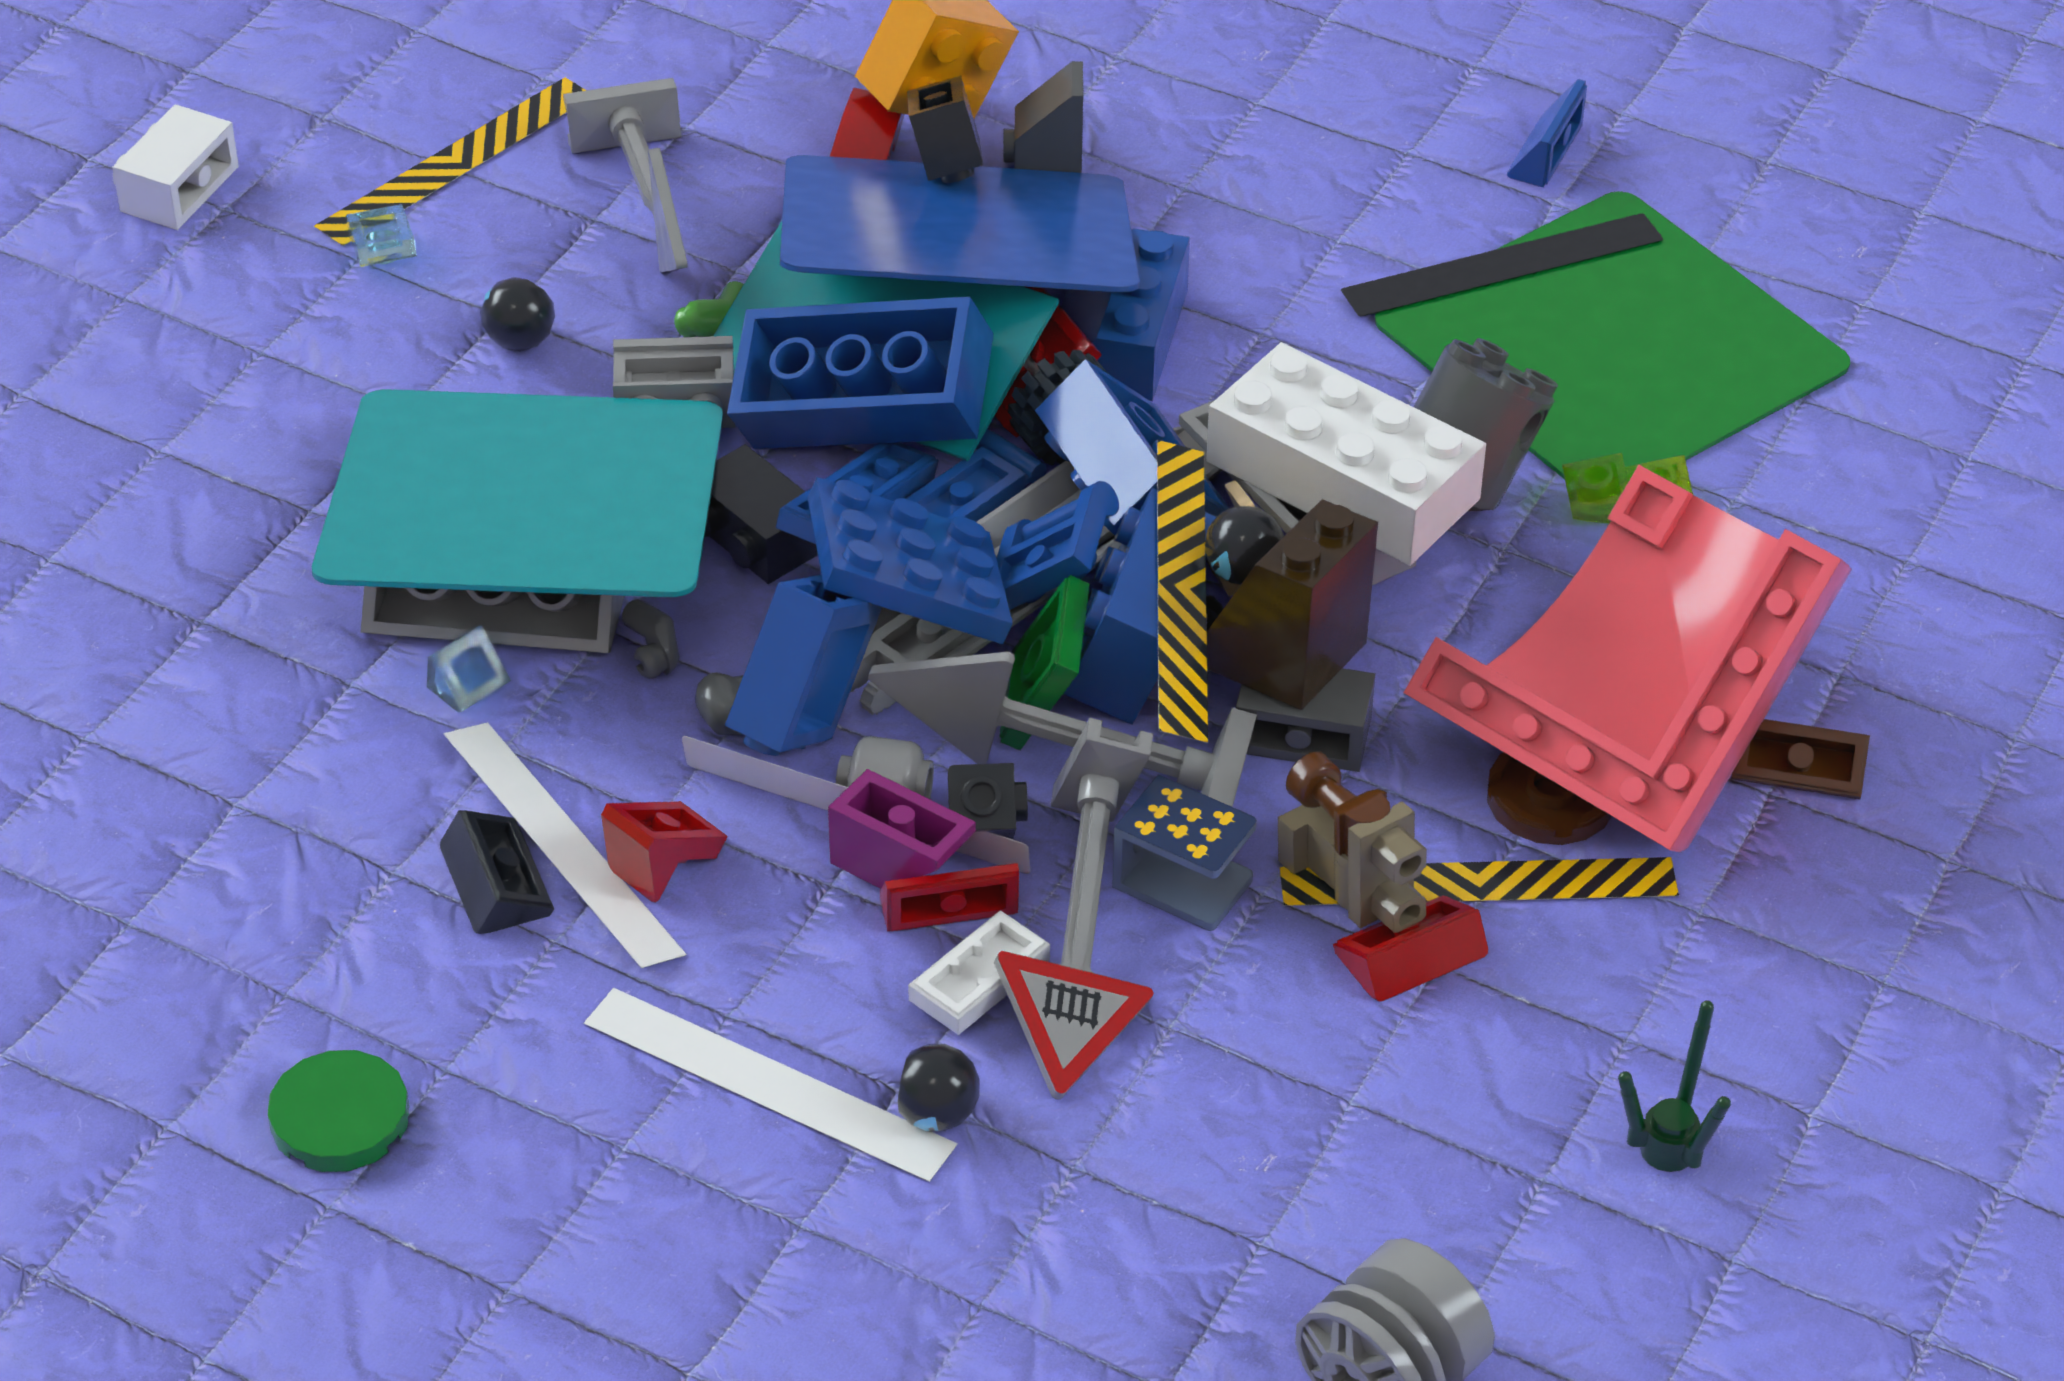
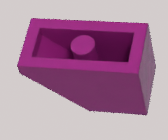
(891, 831)

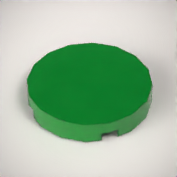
(338, 1110)

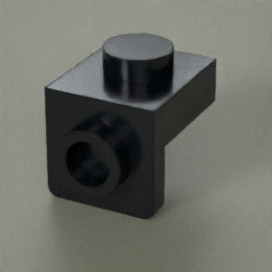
(988, 796)

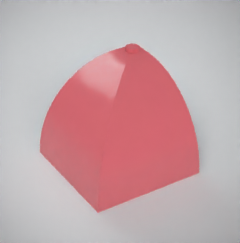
(1648, 660)

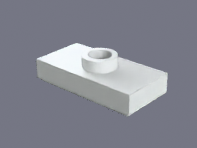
(965, 979)

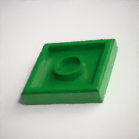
(1048, 654)

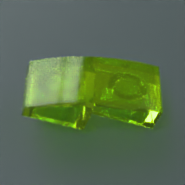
(1599, 482)

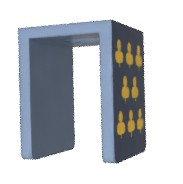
(1179, 852)

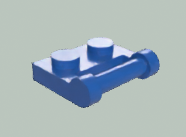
(1051, 548)

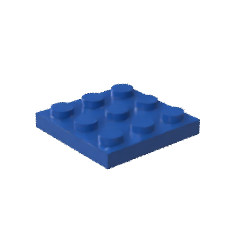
(908, 559)

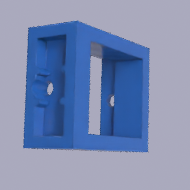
(801, 667)

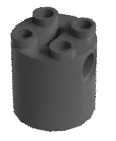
(1492, 402)

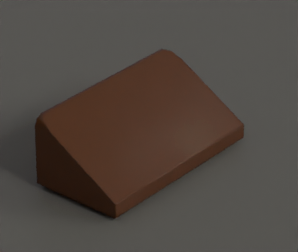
(1805, 759)

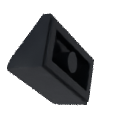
(494, 871)

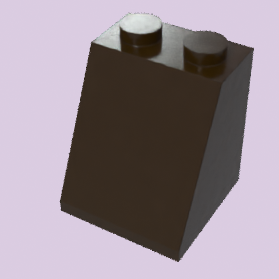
(1300, 608)

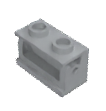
(675, 370)

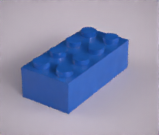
(861, 373)

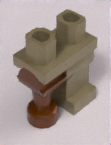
(1353, 845)

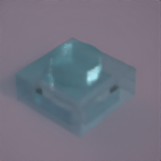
(381, 235)

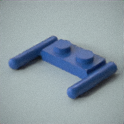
(983, 483)

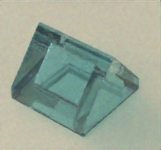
(466, 670)

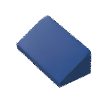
(1551, 137)

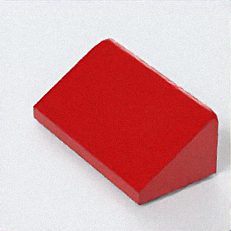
(950, 897)
(1397, 962)

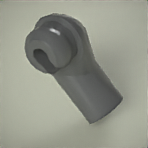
(658, 629)

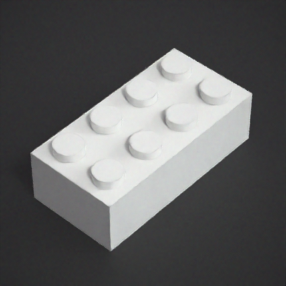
(1332, 438)

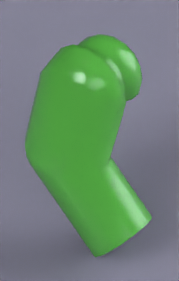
(705, 315)

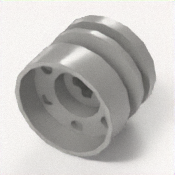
(1397, 1320)

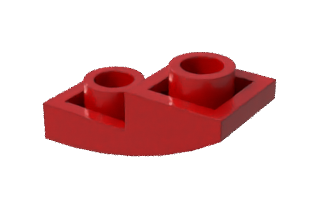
(866, 128)

